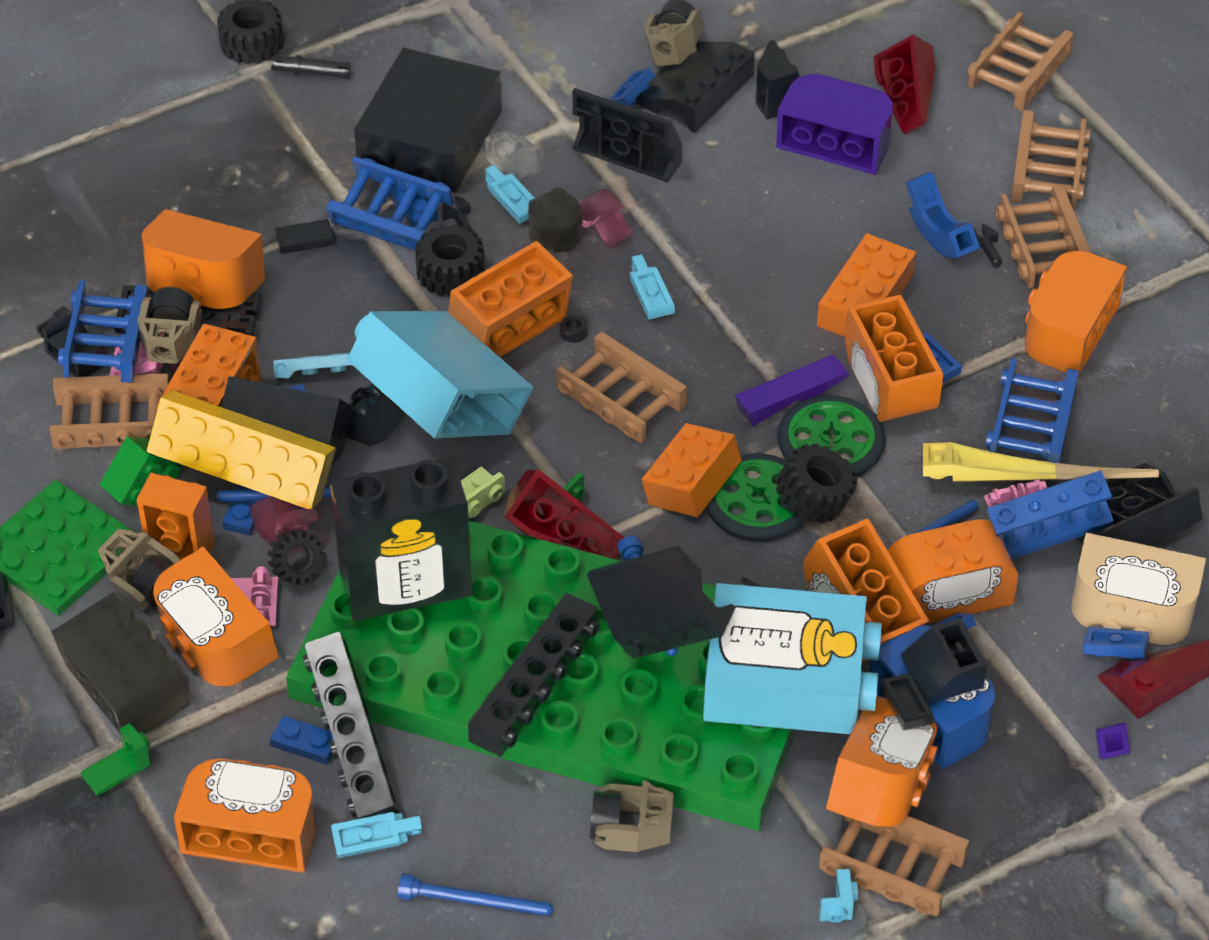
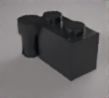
(55, 334)

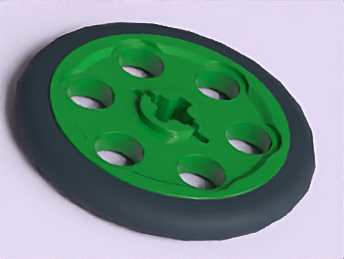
(832, 408)
(746, 524)

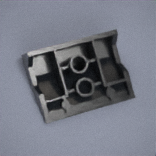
(700, 82)
(626, 136)
(1149, 509)
(657, 603)

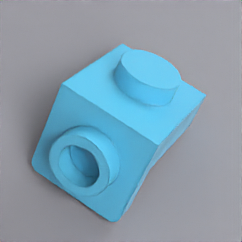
(841, 907)

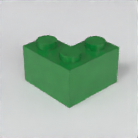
(132, 468)

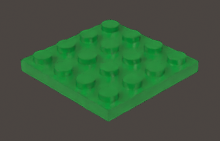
(54, 546)

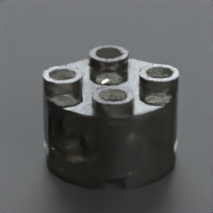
(555, 220)

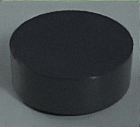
(573, 329)

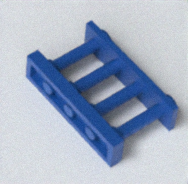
(391, 228)
(128, 342)
(1059, 409)
(1053, 515)

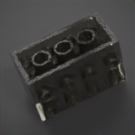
(122, 665)

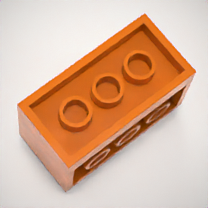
(513, 299)
(211, 360)

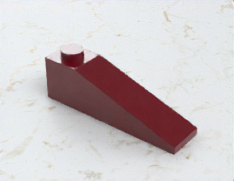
(907, 79)
(553, 515)
(1158, 677)

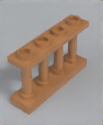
(1035, 76)
(1028, 148)
(1064, 223)
(626, 365)
(99, 391)
(919, 838)

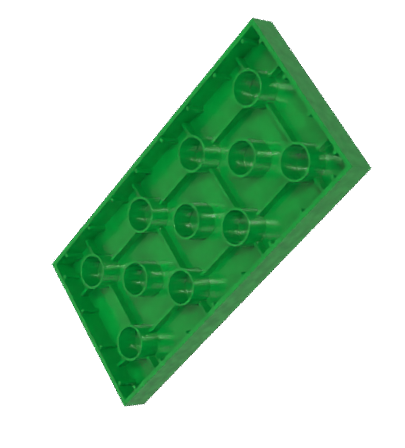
(603, 722)

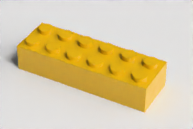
(241, 449)

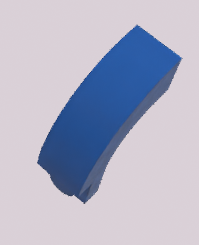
(935, 222)

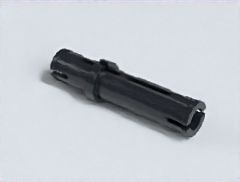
(310, 66)

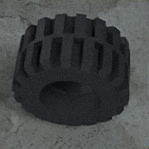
(250, 31)
(448, 258)
(816, 483)

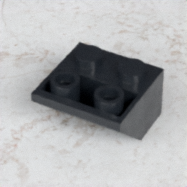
(773, 79)
(372, 416)
(945, 662)

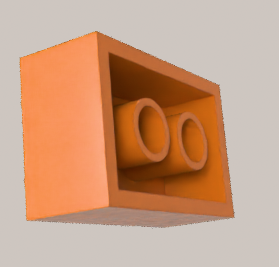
(691, 470)
(176, 514)

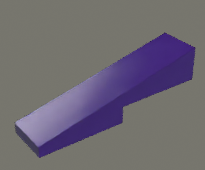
(782, 391)

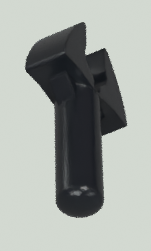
(463, 207)
(991, 236)

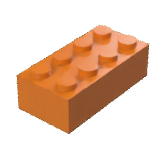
(871, 273)

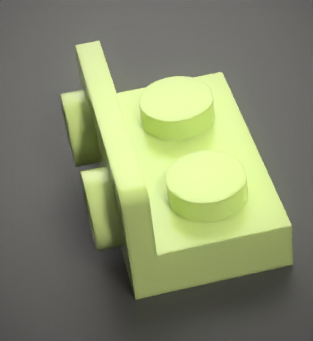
(482, 489)

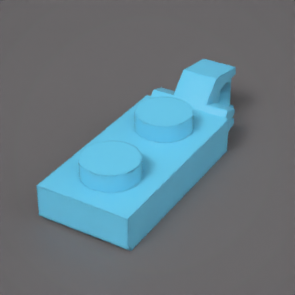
(509, 193)
(650, 289)
(309, 365)
(373, 833)

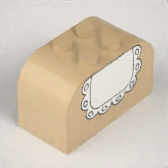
(1136, 588)

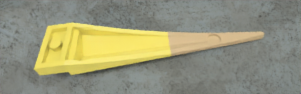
(978, 465)

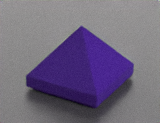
(1112, 741)

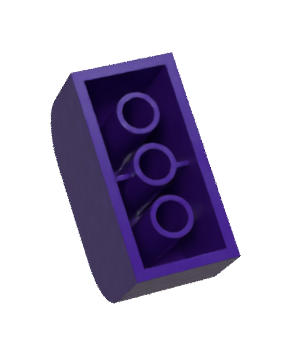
(835, 122)

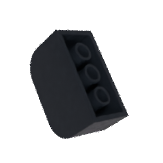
(294, 410)

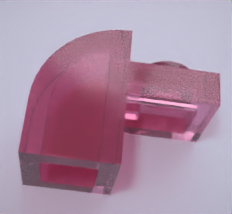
(604, 212)
(275, 516)

